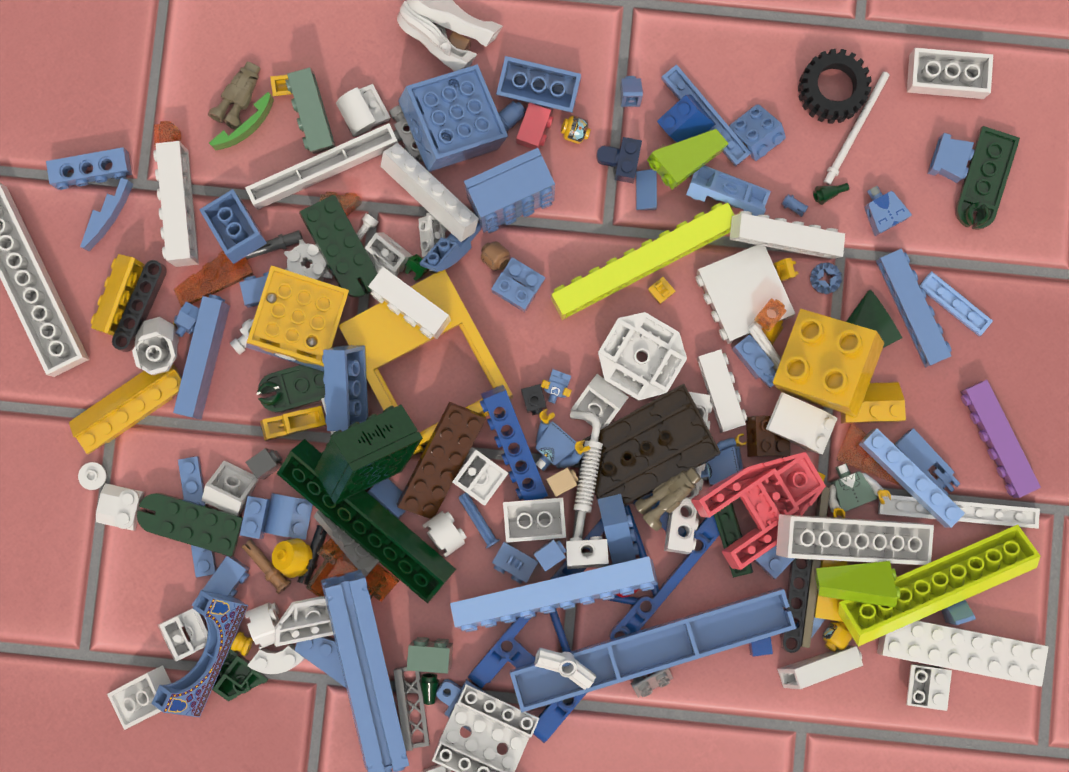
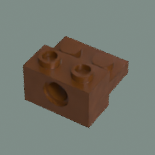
(762, 441)

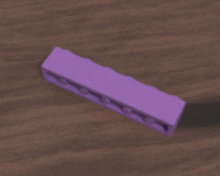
(1000, 439)

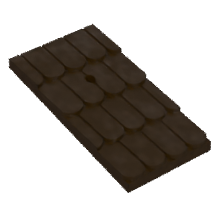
(659, 442)

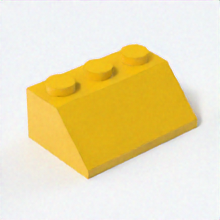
(881, 404)

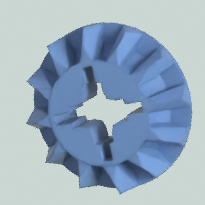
(822, 286)

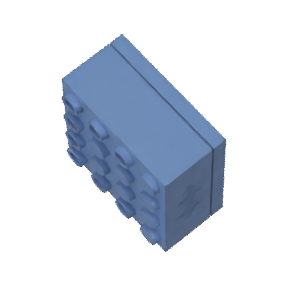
(452, 118)
(510, 190)

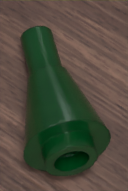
(825, 193)

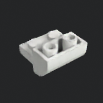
(362, 109)

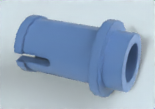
(794, 205)

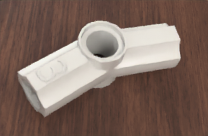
(575, 671)

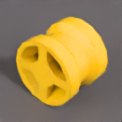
(242, 644)

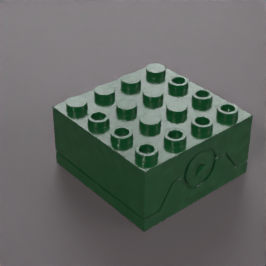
(367, 453)

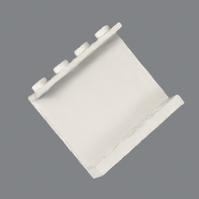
(740, 289)

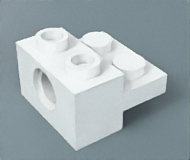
(387, 253)
(595, 558)
(176, 639)

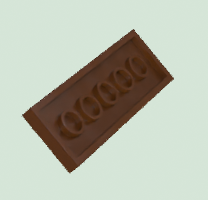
(441, 460)

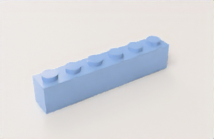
(911, 478)

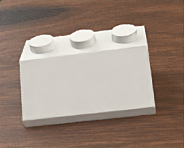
(534, 520)

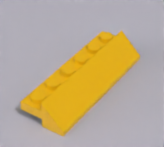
(124, 408)

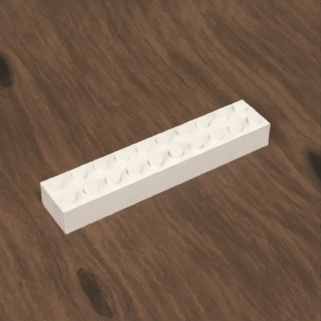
(35, 294)

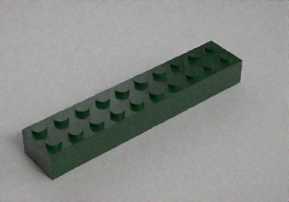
(370, 526)

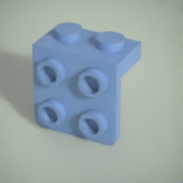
(758, 131)

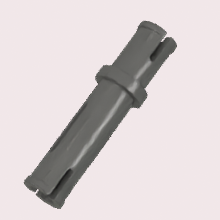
(279, 242)

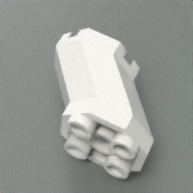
(155, 346)

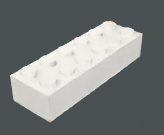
(176, 204)

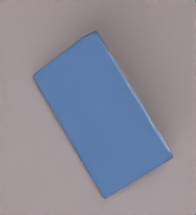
(646, 190)

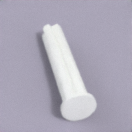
(765, 344)

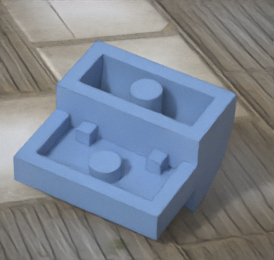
(288, 516)

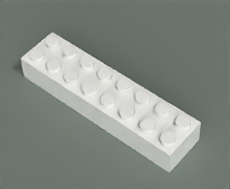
(854, 540)
(967, 651)

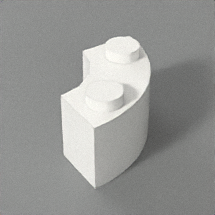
(275, 661)

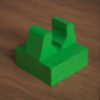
(413, 264)

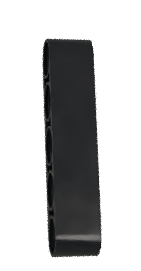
(137, 296)
(801, 594)

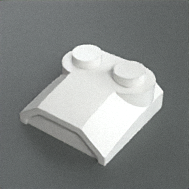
(119, 506)

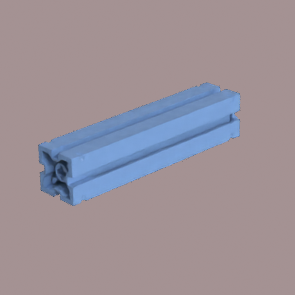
(365, 672)

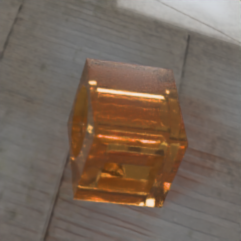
(767, 322)

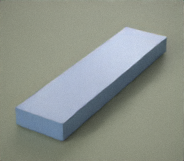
(955, 304)

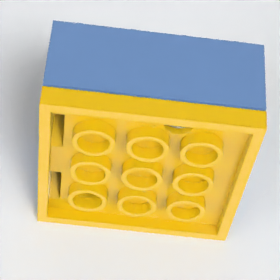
(296, 318)

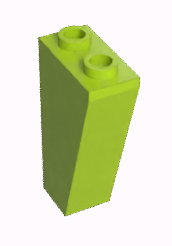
(684, 158)
(859, 583)

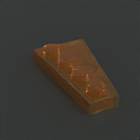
(212, 279)
(857, 457)

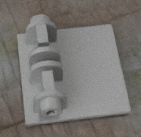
(645, 687)

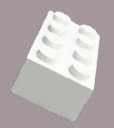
(950, 73)
(407, 301)

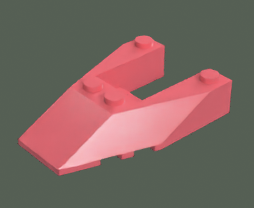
(766, 490)

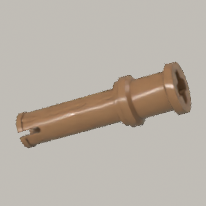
(266, 566)

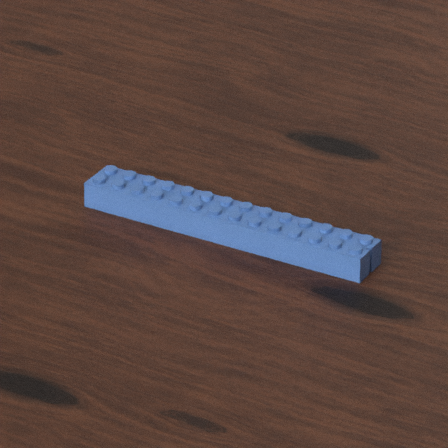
(659, 648)

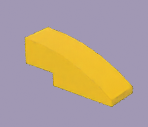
(292, 423)

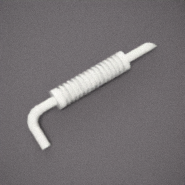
(588, 471)

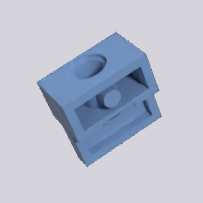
(514, 292)

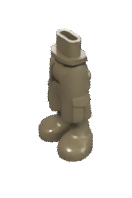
(238, 93)
(670, 497)

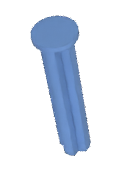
(478, 520)

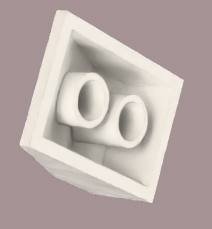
(801, 423)
(134, 699)

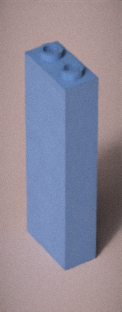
(202, 357)

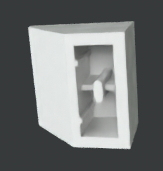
(929, 687)

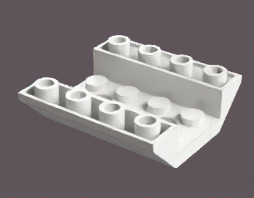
(490, 724)

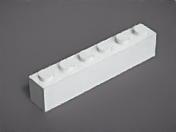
(429, 192)
(786, 235)

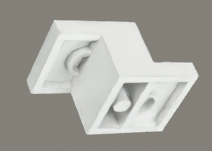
(479, 476)

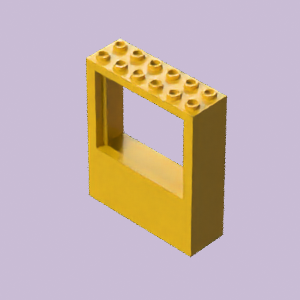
(390, 337)

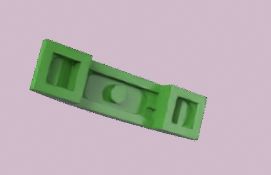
(224, 141)

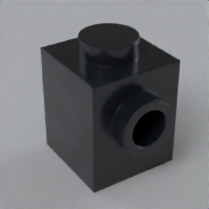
(534, 399)

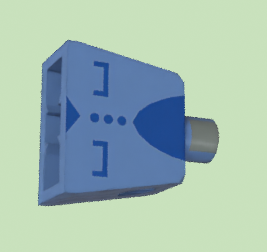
(885, 210)

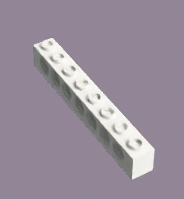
(673, 540)

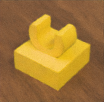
(785, 269)
(661, 290)

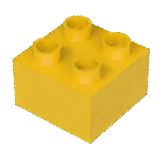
(828, 362)

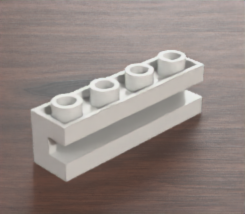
(720, 387)

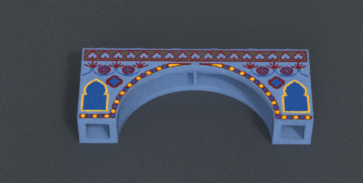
(192, 691)

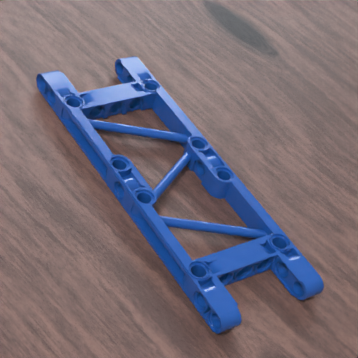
(633, 621)

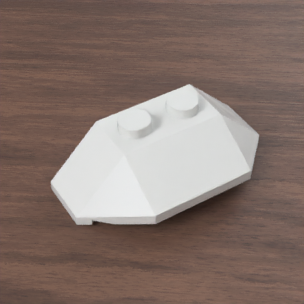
(303, 622)

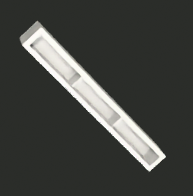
(321, 167)

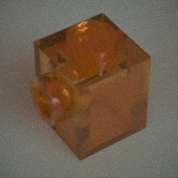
(166, 132)

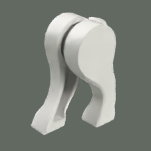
(427, 23)

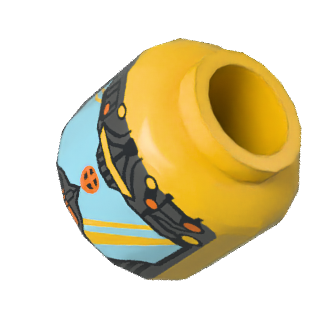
(575, 129)
(837, 636)

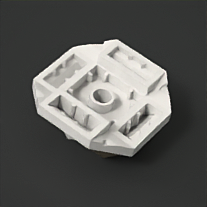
(647, 335)

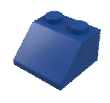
(686, 120)

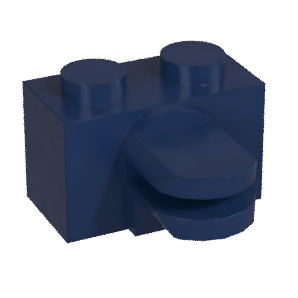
(623, 159)

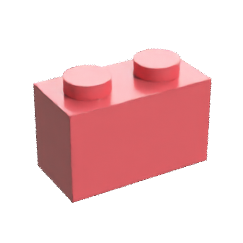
(534, 126)

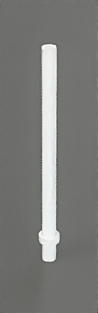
(833, 170)

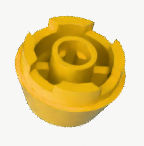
(292, 557)

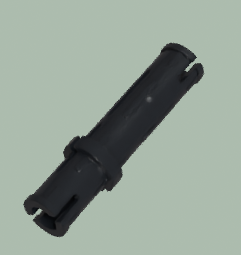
(316, 544)

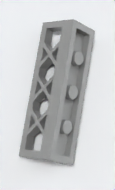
(404, 712)

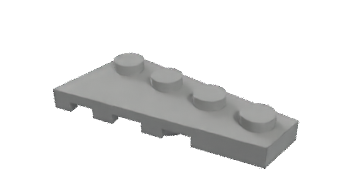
(353, 550)

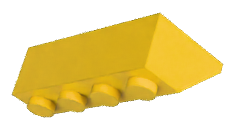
(117, 293)

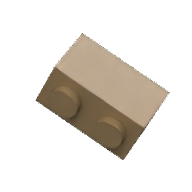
(562, 481)

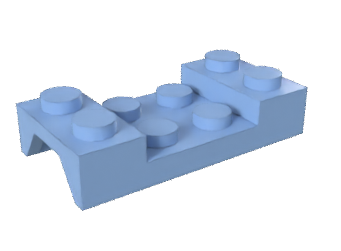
(728, 189)

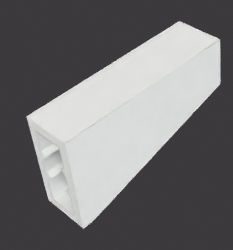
(820, 668)

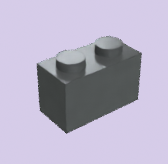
(265, 463)

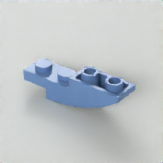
(447, 252)

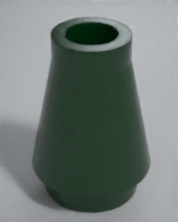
(429, 687)

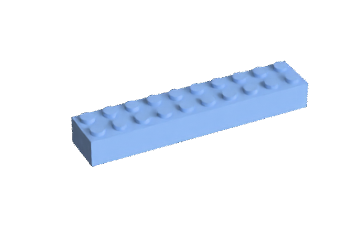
(554, 593)

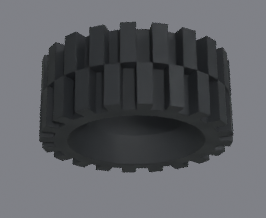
(821, 105)

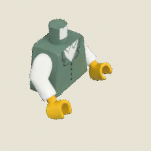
(853, 491)

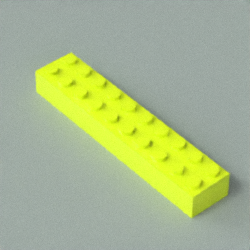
(643, 261)
(943, 584)

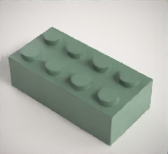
(312, 114)

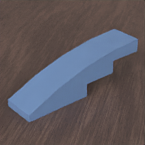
(102, 221)

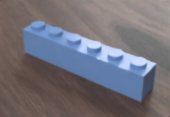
(914, 308)

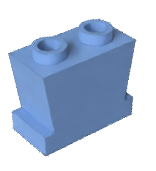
(951, 158)

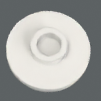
(92, 476)

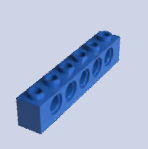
(499, 398)

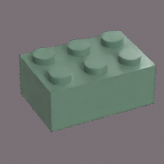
(429, 655)

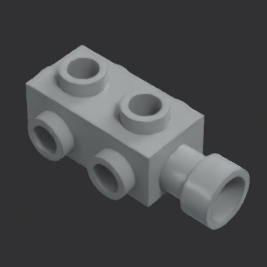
(404, 136)

